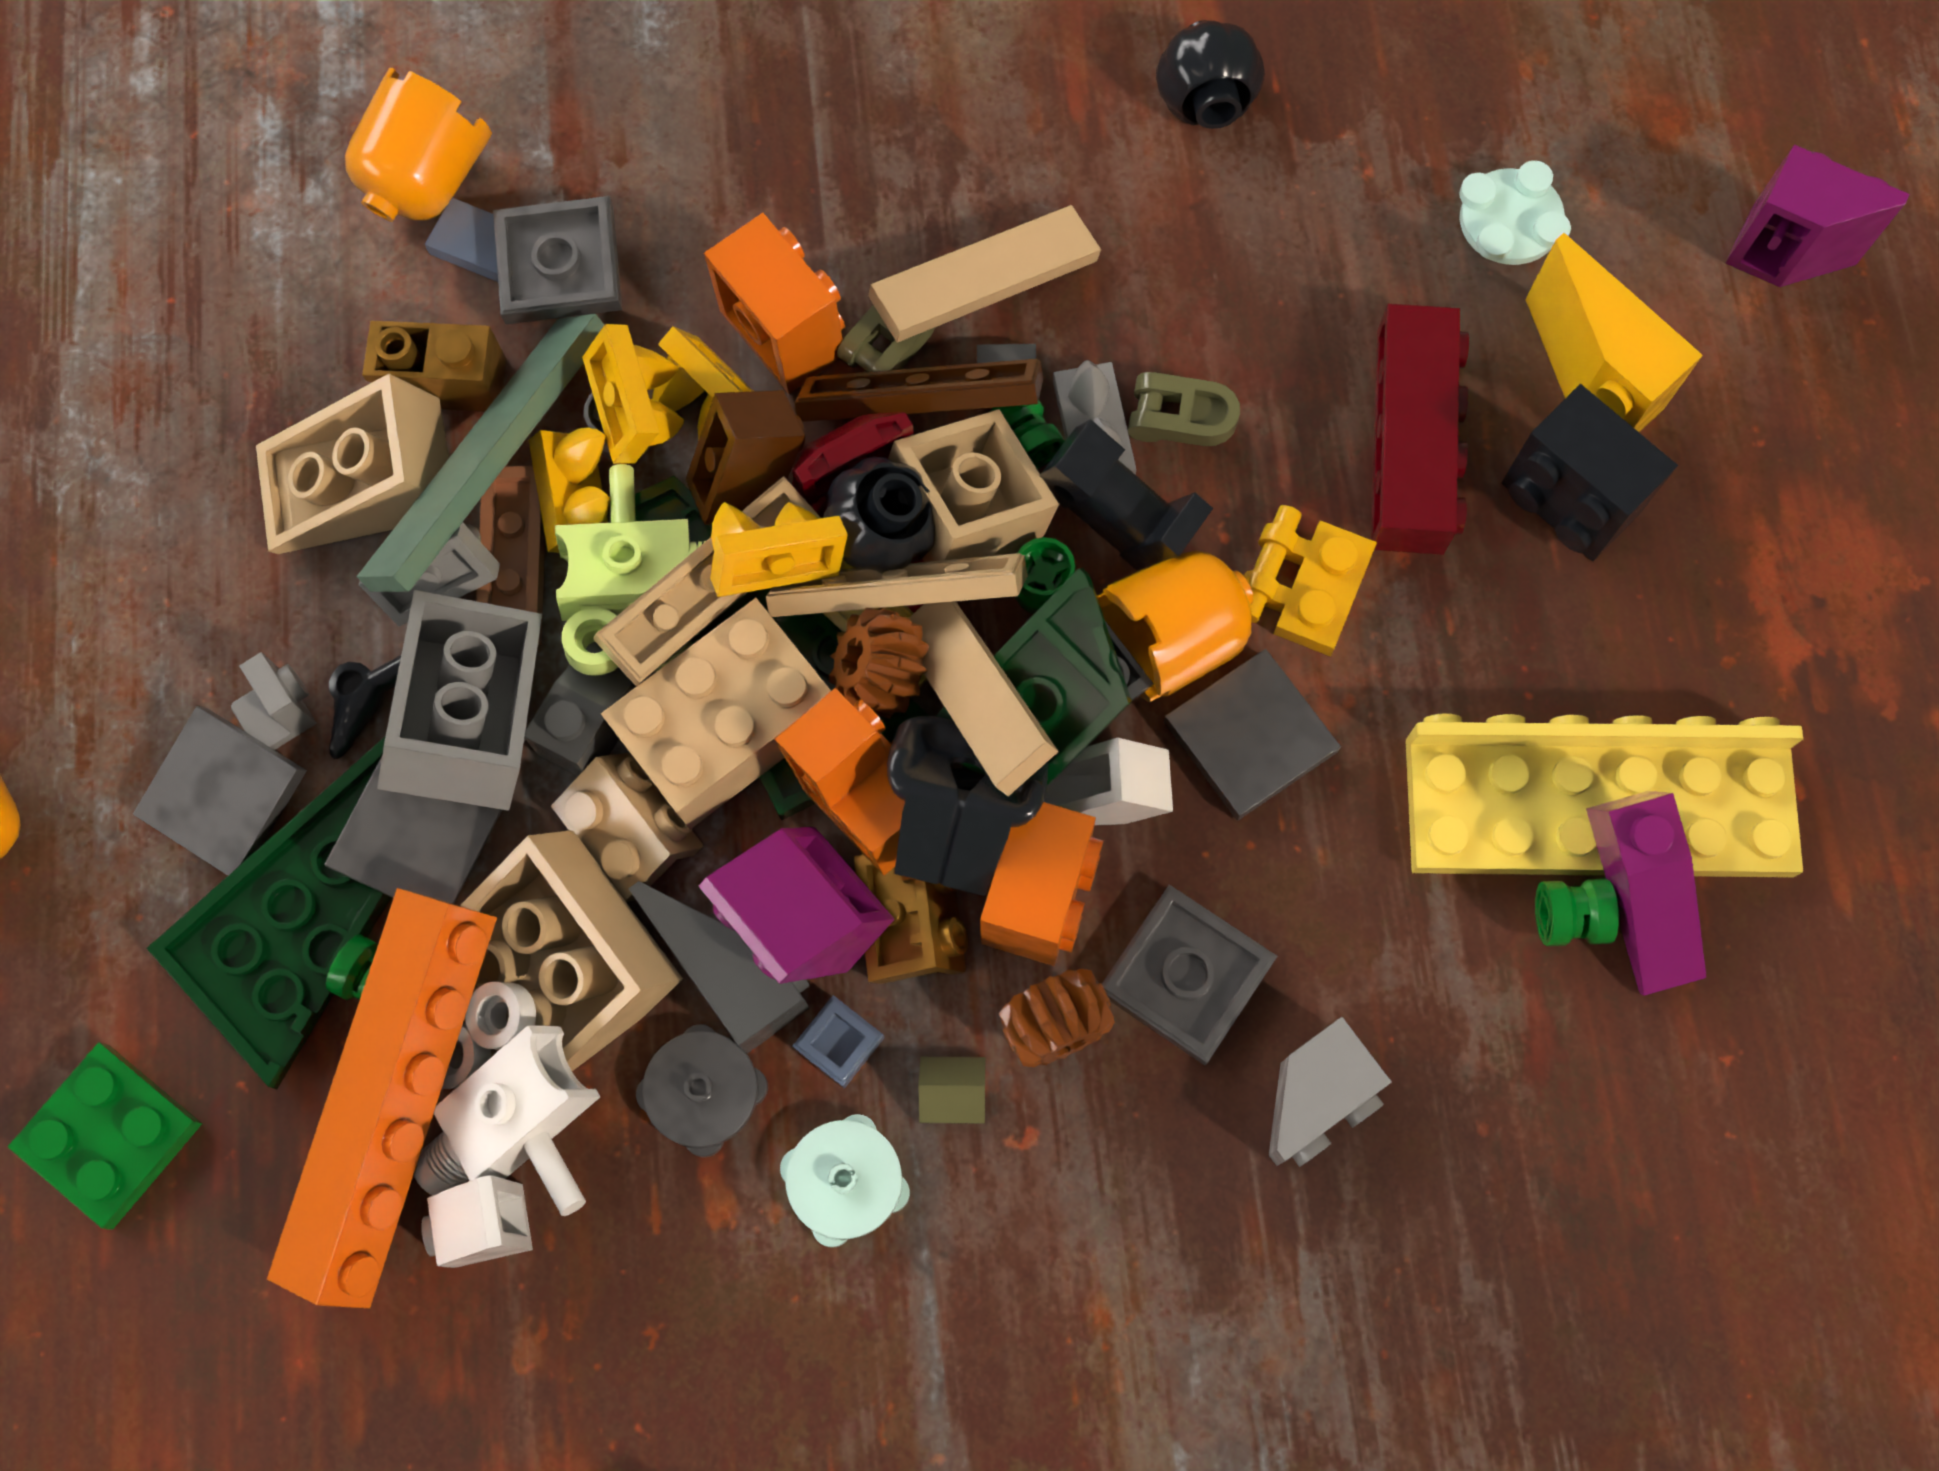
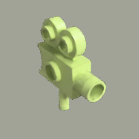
(612, 569)

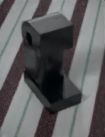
(1117, 502)

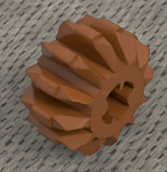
(879, 661)
(1056, 1017)

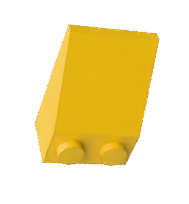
(1606, 336)

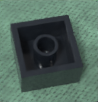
(1586, 473)

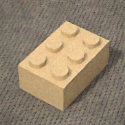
(715, 710)

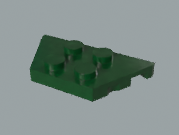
(1065, 671)

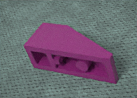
(1654, 887)

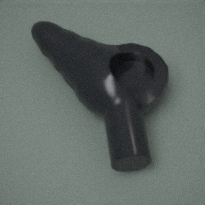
(356, 698)

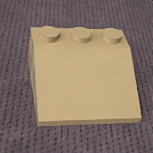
(570, 943)

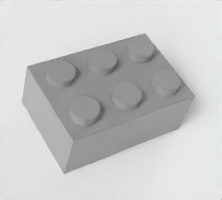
(460, 701)

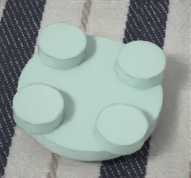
(1512, 213)
(844, 1180)

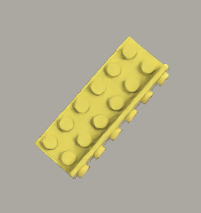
(1519, 792)

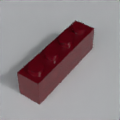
(1418, 429)

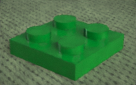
(104, 1136)

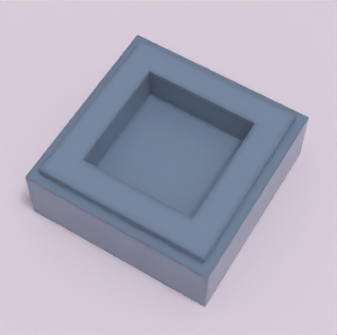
(838, 1041)

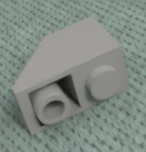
(1319, 1087)

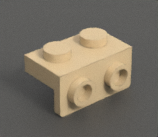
(625, 822)

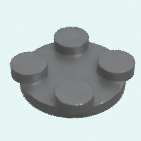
(701, 1090)

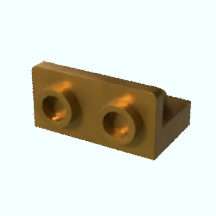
(924, 930)

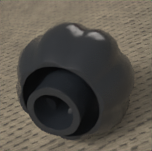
(1217, 67)
(875, 507)

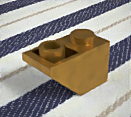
(447, 360)

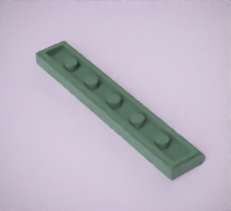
(480, 457)

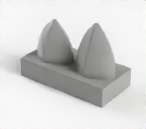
(1093, 395)
(456, 571)

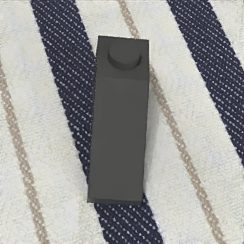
(570, 722)
(723, 970)

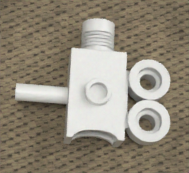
(505, 1103)

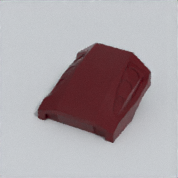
(842, 450)

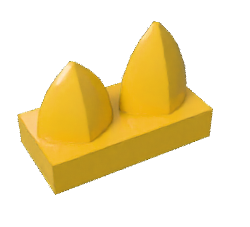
(697, 372)
(619, 384)
(568, 479)
(763, 558)

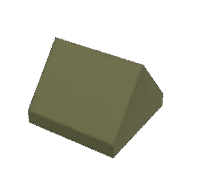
(952, 1090)

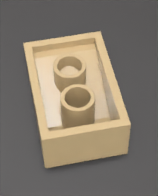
(351, 466)

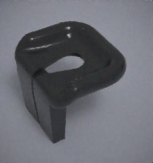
(946, 830)

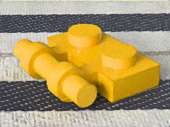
(1325, 583)

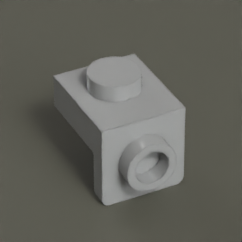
(275, 706)

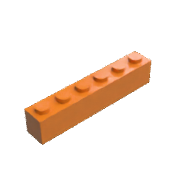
(381, 1101)

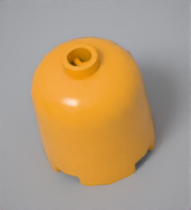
(412, 148)
(1180, 618)

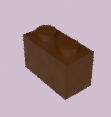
(743, 449)

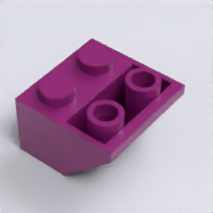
(1813, 220)
(797, 906)

